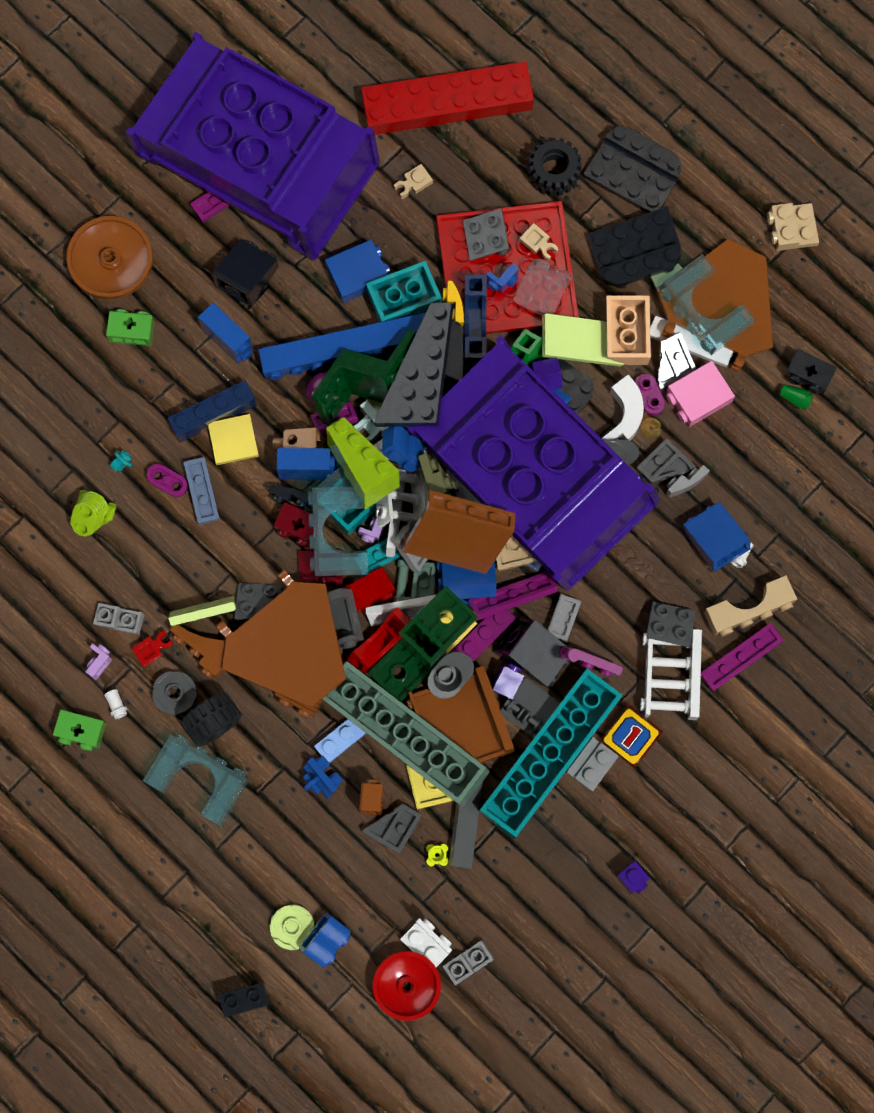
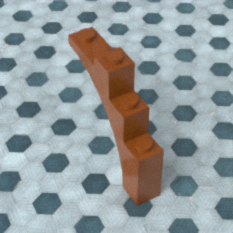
(210, 649)

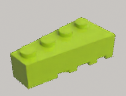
(362, 463)

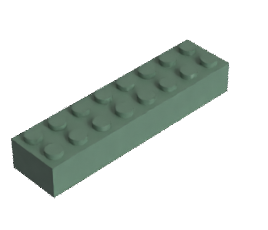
(407, 736)

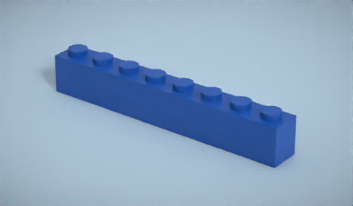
(324, 350)

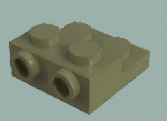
(436, 477)

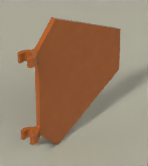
(737, 281)
(288, 645)

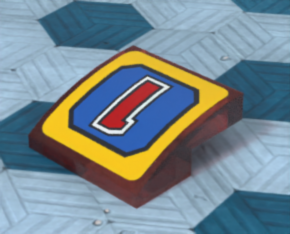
(631, 736)

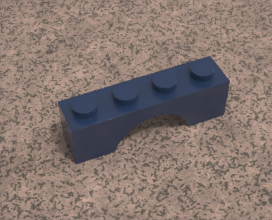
(475, 319)
(228, 402)

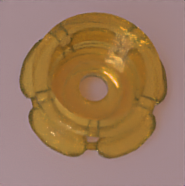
(644, 427)

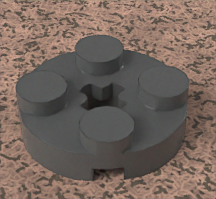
(186, 697)

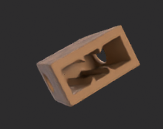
(300, 439)

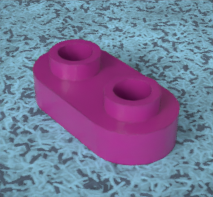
(649, 394)
(168, 480)

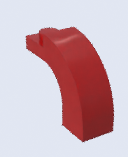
(380, 643)

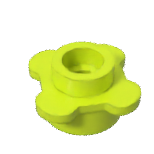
(432, 850)

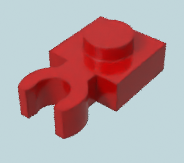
(148, 650)

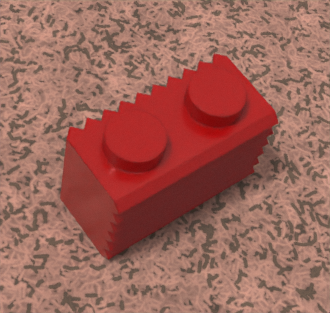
(372, 589)

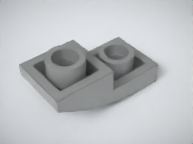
(681, 485)
(118, 619)
(468, 962)

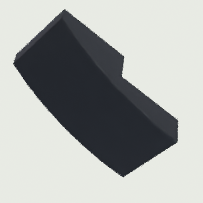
(286, 495)

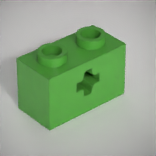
(139, 334)
(92, 728)

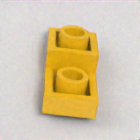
(452, 296)

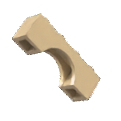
(725, 617)

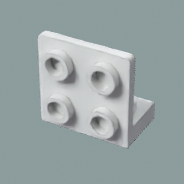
(425, 942)

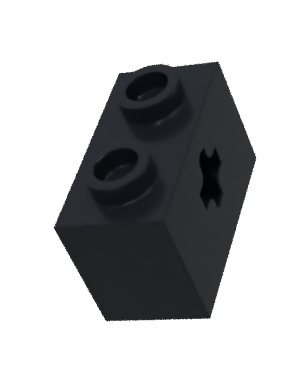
(821, 372)
(244, 999)

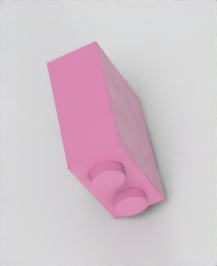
(699, 394)

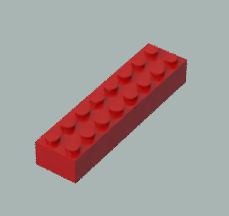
(448, 98)

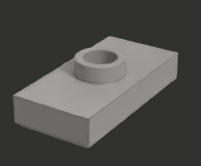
(564, 617)

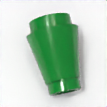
(798, 397)

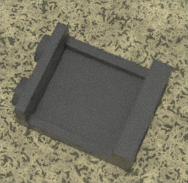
(345, 617)

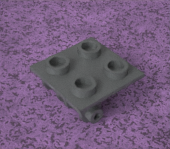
(486, 235)
(253, 598)
(670, 624)
(529, 708)

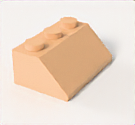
(628, 329)

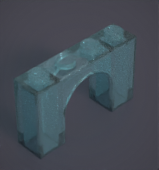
(710, 332)
(326, 559)
(178, 754)

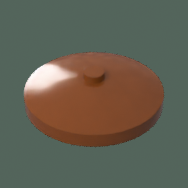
(109, 257)

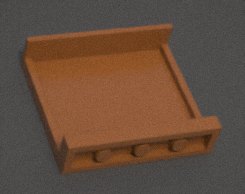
(460, 532)
(468, 718)

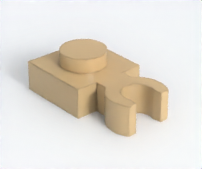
(416, 180)
(536, 240)

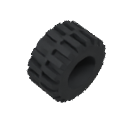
(554, 151)
(211, 719)

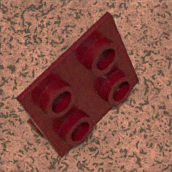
(308, 576)

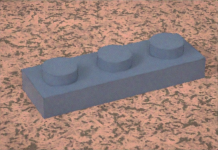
(201, 490)

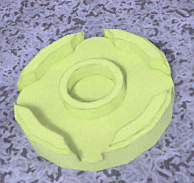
(291, 926)

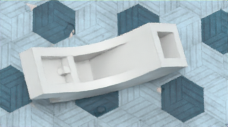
(631, 403)

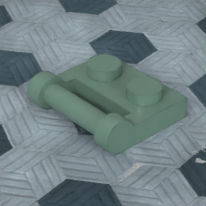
(422, 584)

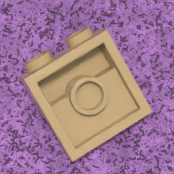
(792, 226)
(513, 556)

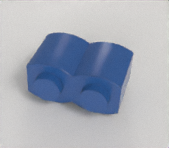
(402, 448)
(325, 940)

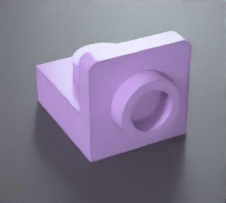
(374, 535)
(98, 665)

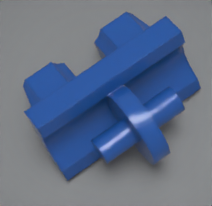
(318, 780)

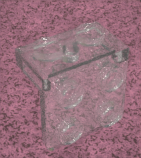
(542, 287)

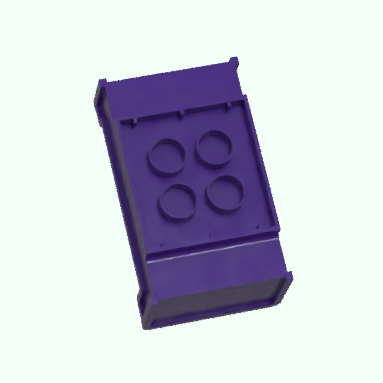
(257, 144)
(537, 458)

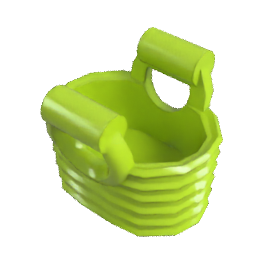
(91, 513)

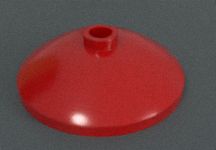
(403, 968)

